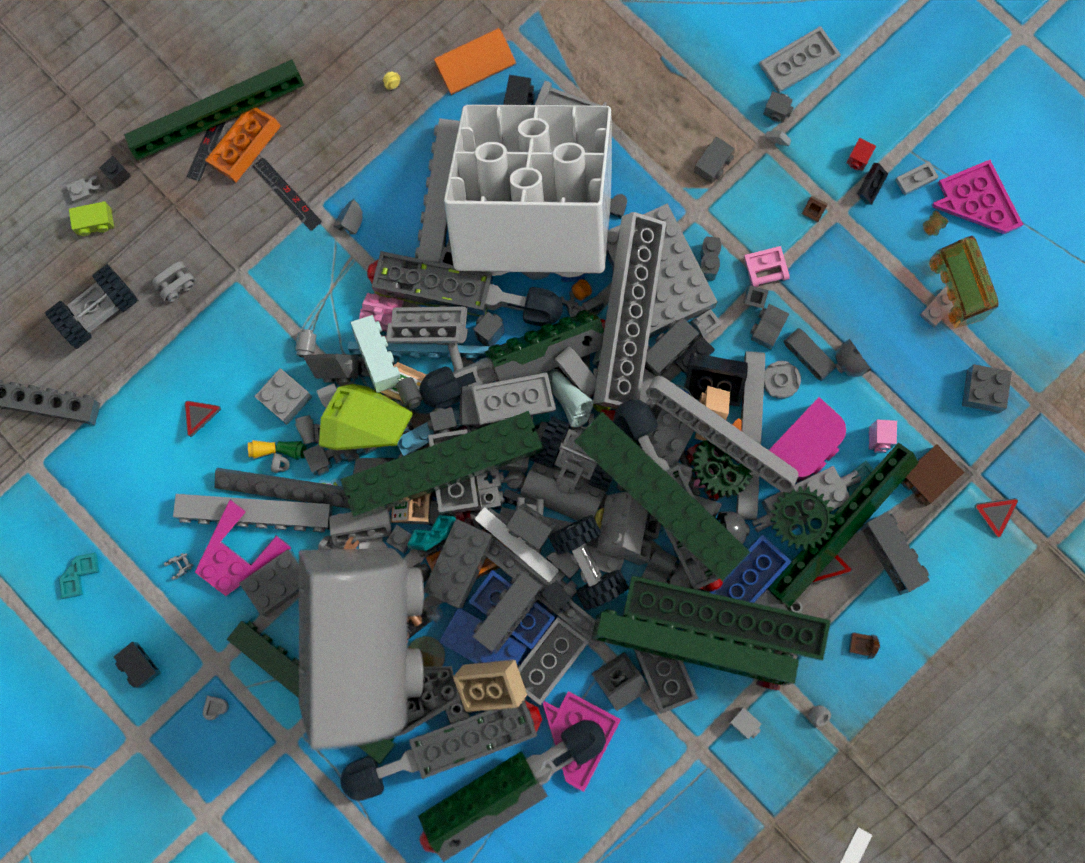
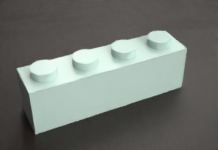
(375, 353)

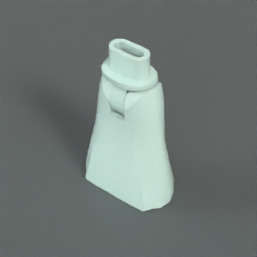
(574, 402)

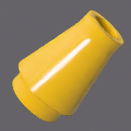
(260, 448)

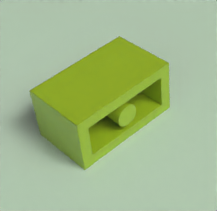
(91, 218)

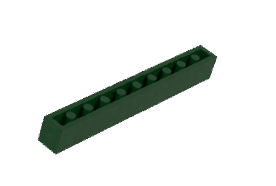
(214, 110)
(847, 521)
(286, 671)

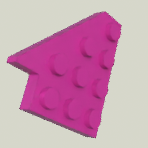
(979, 198)
(573, 711)

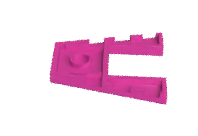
(223, 566)

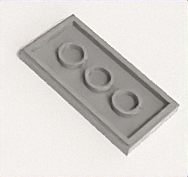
(799, 59)
(512, 397)

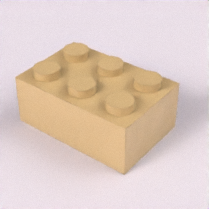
(490, 686)

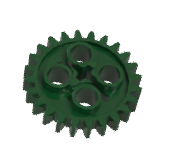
(721, 467)
(784, 523)

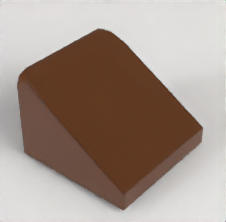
(814, 208)

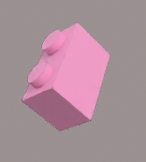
(882, 435)

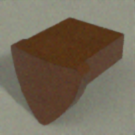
(864, 645)

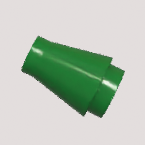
(292, 449)

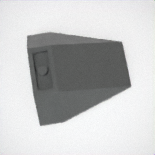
(437, 695)

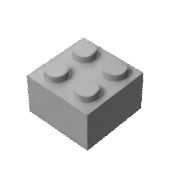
(283, 396)

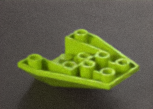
(361, 419)

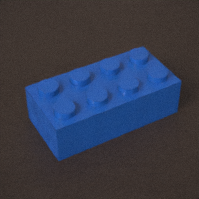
(755, 572)
(534, 623)
(460, 639)

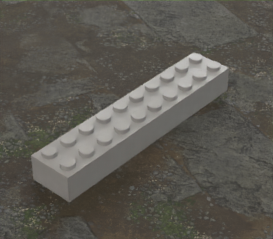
(629, 310)

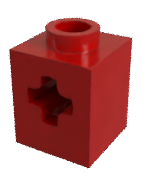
(861, 154)

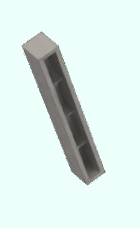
(434, 219)
(258, 512)

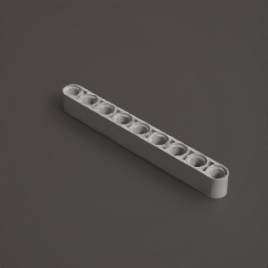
(752, 426)
(722, 434)

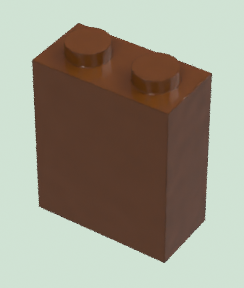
(932, 475)

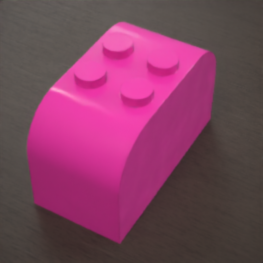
(811, 439)

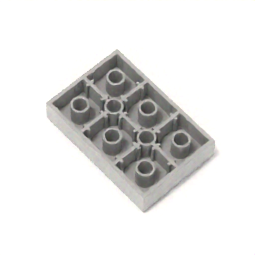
(680, 284)

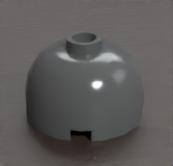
(850, 360)
(734, 524)

